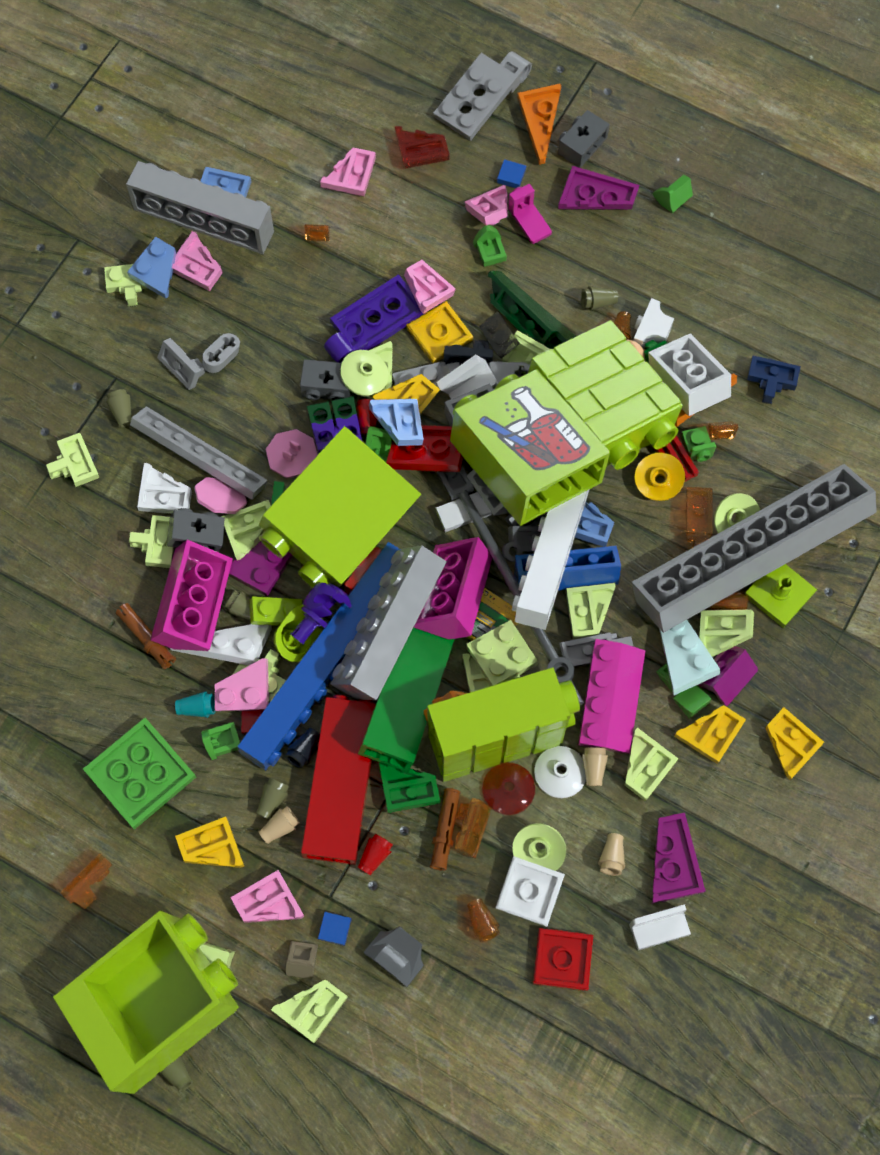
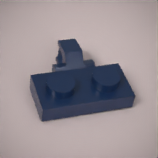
(773, 376)

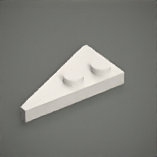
(236, 644)

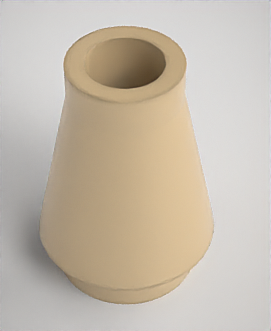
(594, 765)
(280, 824)
(612, 857)

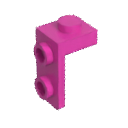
(527, 215)

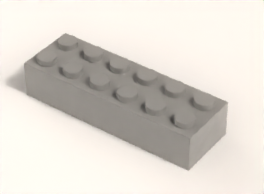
(200, 207)
(387, 623)

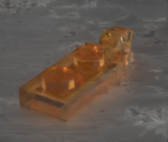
(699, 514)

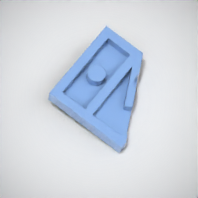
(399, 419)

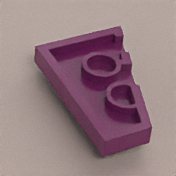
(675, 862)

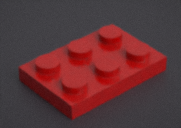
(434, 454)

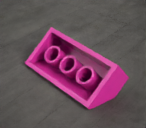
(458, 591)
(191, 598)
(611, 696)

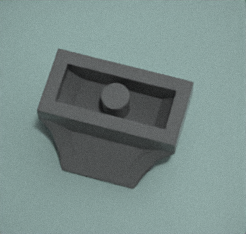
(397, 954)

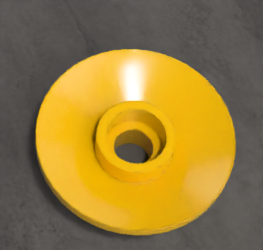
(659, 465)

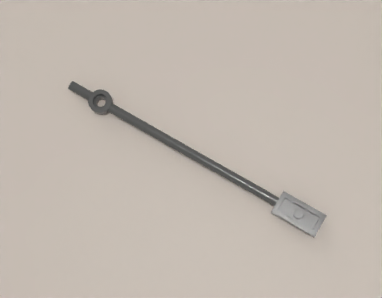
(460, 486)

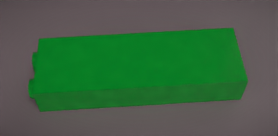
(399, 711)

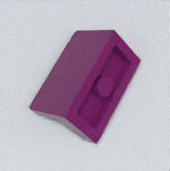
(735, 672)

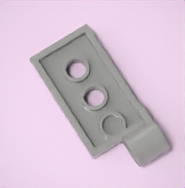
(487, 75)

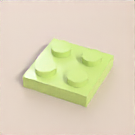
(502, 654)

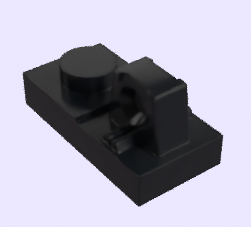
(461, 354)

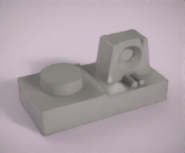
(180, 364)

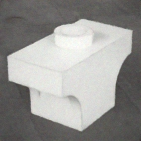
(653, 325)

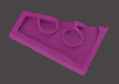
(596, 191)
(259, 569)

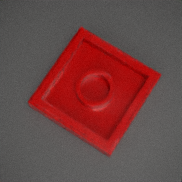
(563, 959)

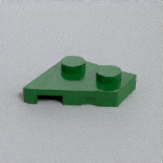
(408, 789)

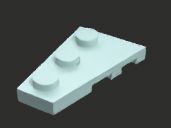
(687, 658)

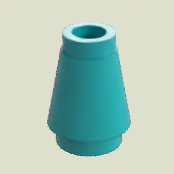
(196, 705)

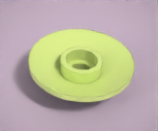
(360, 381)
(738, 503)
(525, 846)

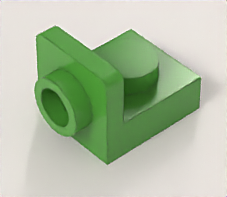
(698, 444)

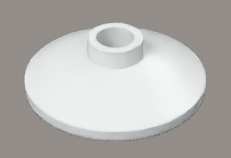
(558, 784)

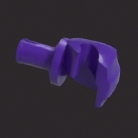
(316, 606)

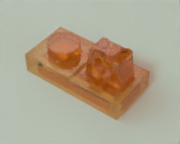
(474, 819)
(79, 890)

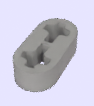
(217, 349)

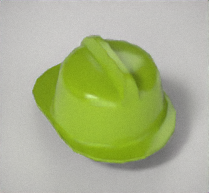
(289, 646)

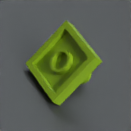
(781, 594)

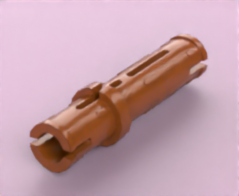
(144, 635)
(443, 839)

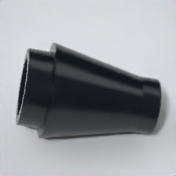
(302, 749)

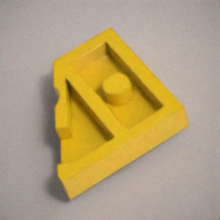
(414, 388)
(712, 733)
(792, 741)
(210, 845)

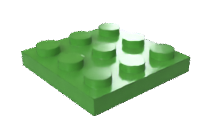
(139, 773)

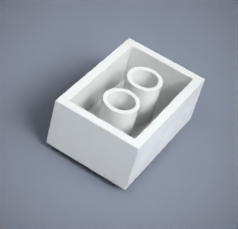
(691, 373)

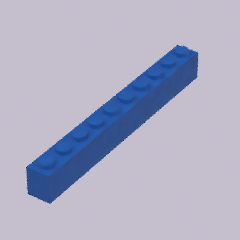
(313, 673)

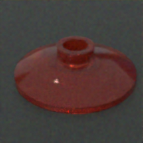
(507, 801)

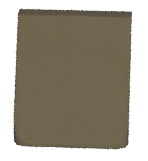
(301, 959)

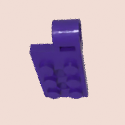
(358, 333)

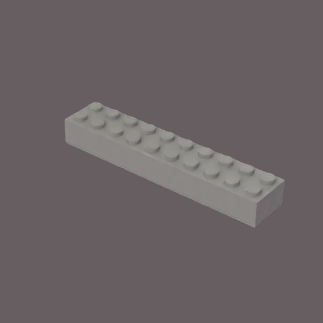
(754, 547)

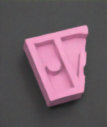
(351, 173)
(489, 206)
(196, 264)
(427, 286)
(245, 689)
(267, 901)

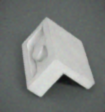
(467, 377)
(659, 927)

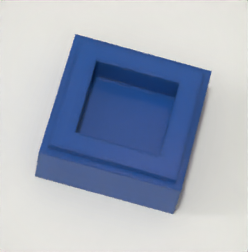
(511, 174)
(334, 928)

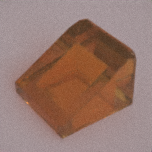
(317, 232)
(723, 430)

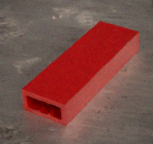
(338, 783)

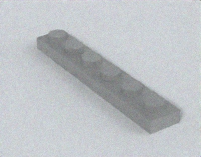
(198, 452)

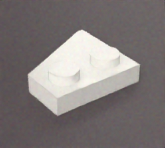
(161, 492)

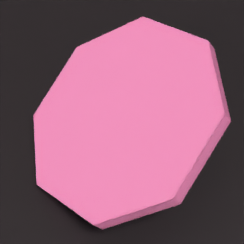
(291, 453)
(219, 496)

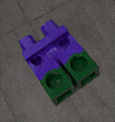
(322, 421)

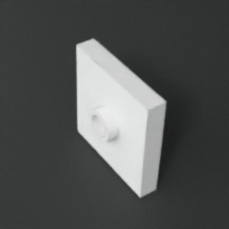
(530, 891)

